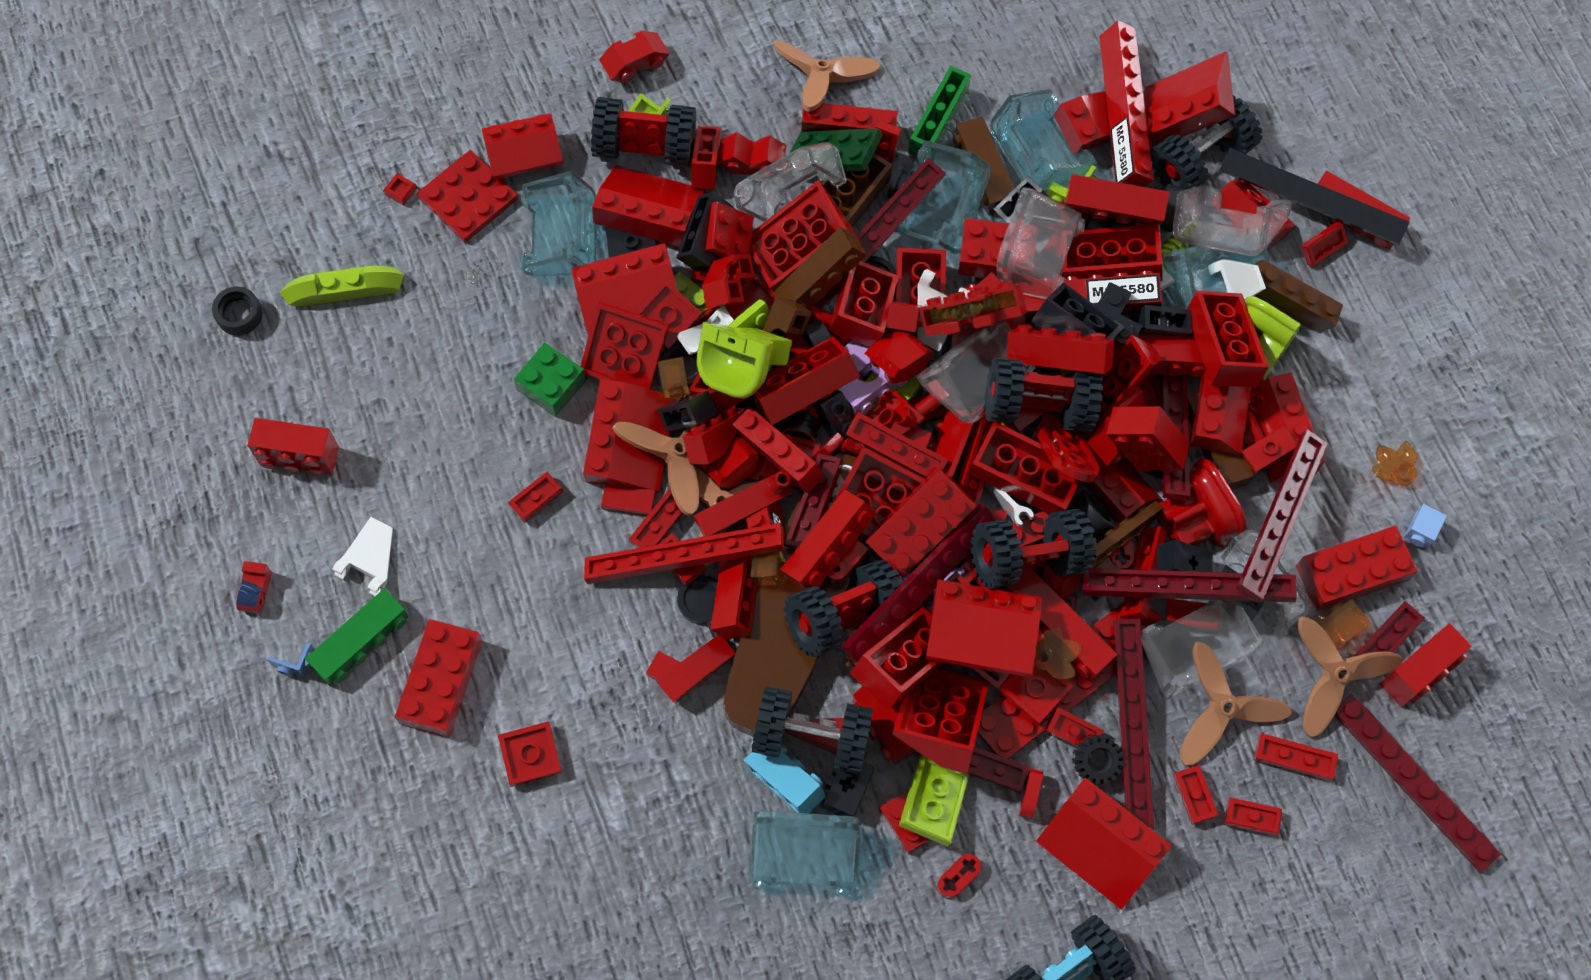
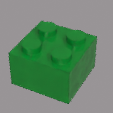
(550, 379)

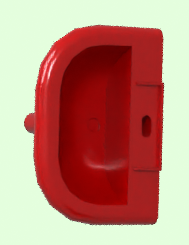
(1208, 514)

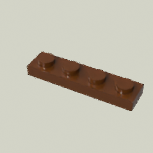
(1126, 531)

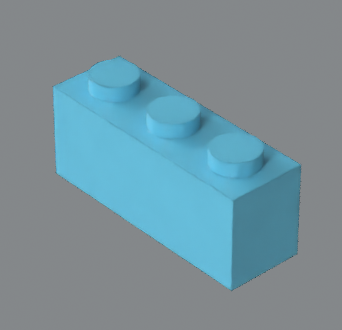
(787, 780)

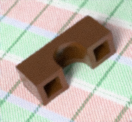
(786, 317)

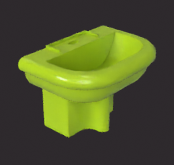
(1273, 329)
(738, 358)

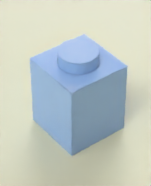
(1425, 526)

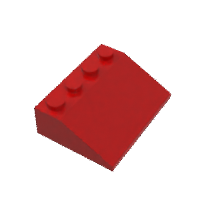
(1189, 100)
(645, 205)
(796, 233)
(622, 280)
(609, 456)
(879, 483)
(984, 628)
(943, 718)
(1103, 843)

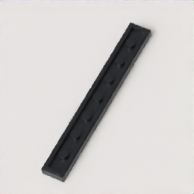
(1314, 196)

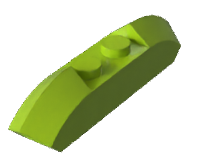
(342, 285)

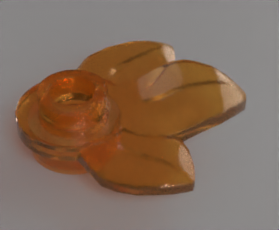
(1393, 462)
(1059, 653)

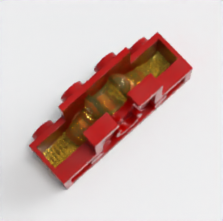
(976, 309)

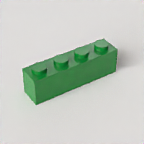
(940, 109)
(357, 637)

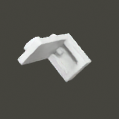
(691, 337)

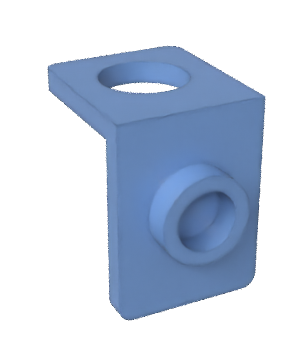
(288, 669)

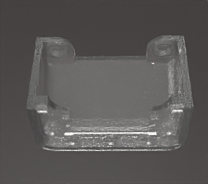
(764, 191)
(1204, 223)
(1037, 243)
(961, 374)
(1288, 616)
(1218, 624)

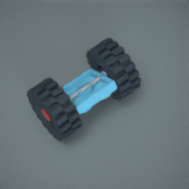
(1095, 951)

